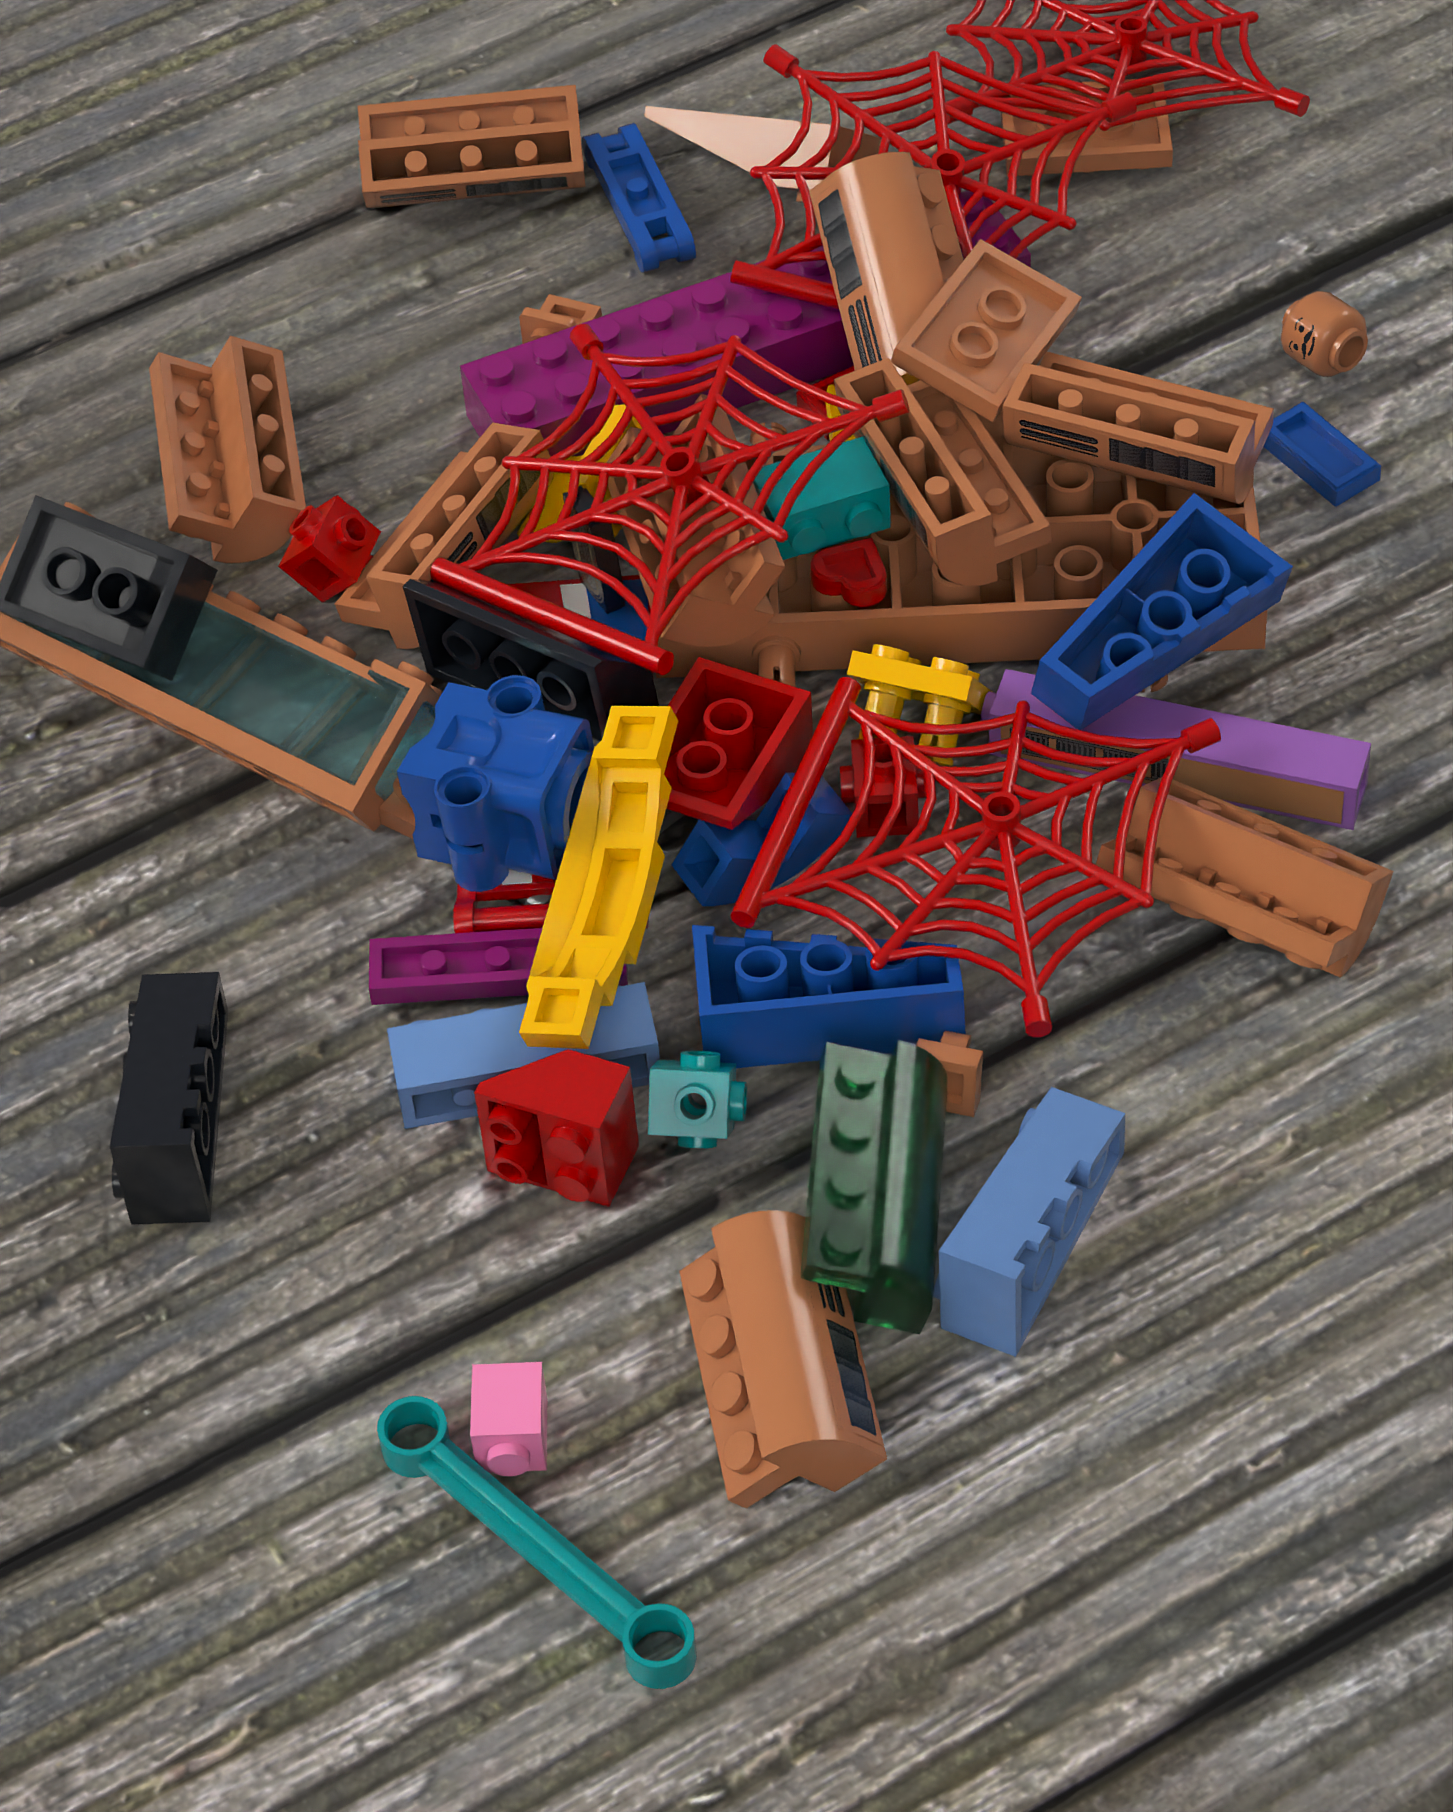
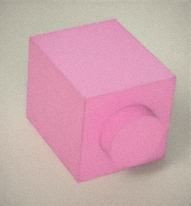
(509, 1417)

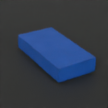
(1321, 454)

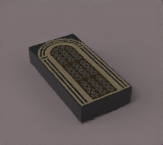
(596, 556)

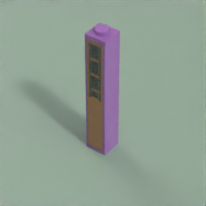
(1251, 767)

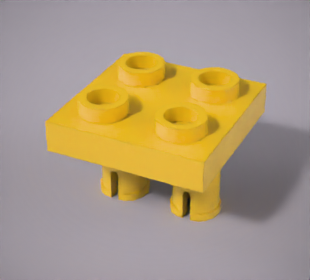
(896, 678)

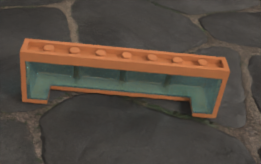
(263, 700)

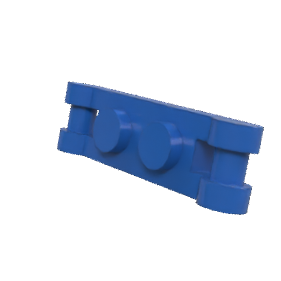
(639, 197)

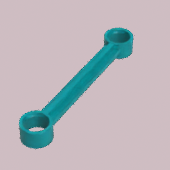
(537, 1542)

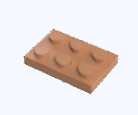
(1122, 147)
(985, 328)

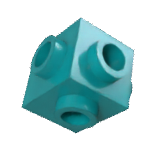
(677, 1114)

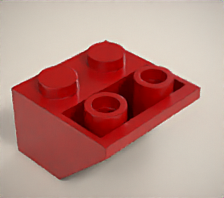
(561, 1125)

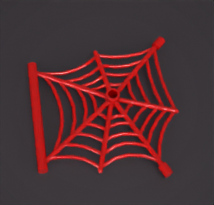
(1130, 47)
(948, 161)
(677, 470)
(998, 830)

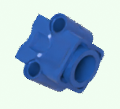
(496, 782)

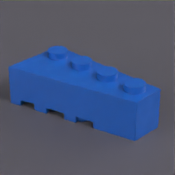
(1164, 608)
(787, 998)

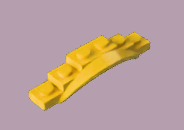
(603, 880)

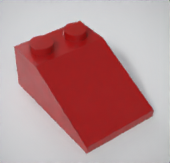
(733, 741)

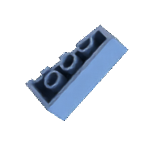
(1027, 1220)

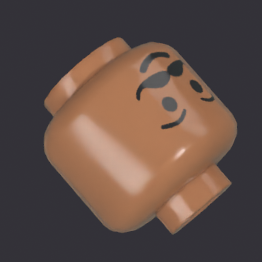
(1324, 334)

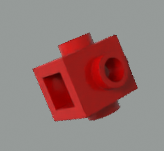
(340, 542)
(882, 790)

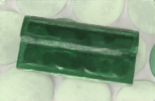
(877, 1181)

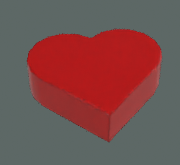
(850, 571)

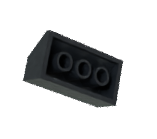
(481, 643)

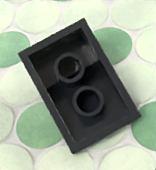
(105, 587)

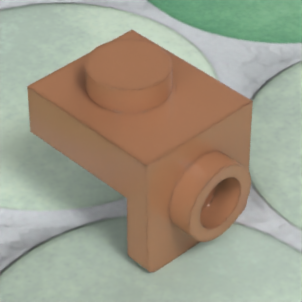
(555, 315)

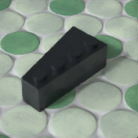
(170, 1099)

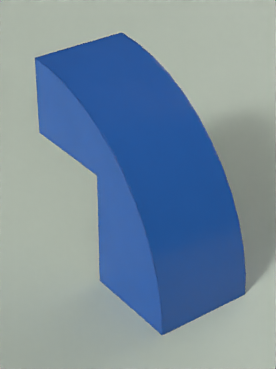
(719, 859)

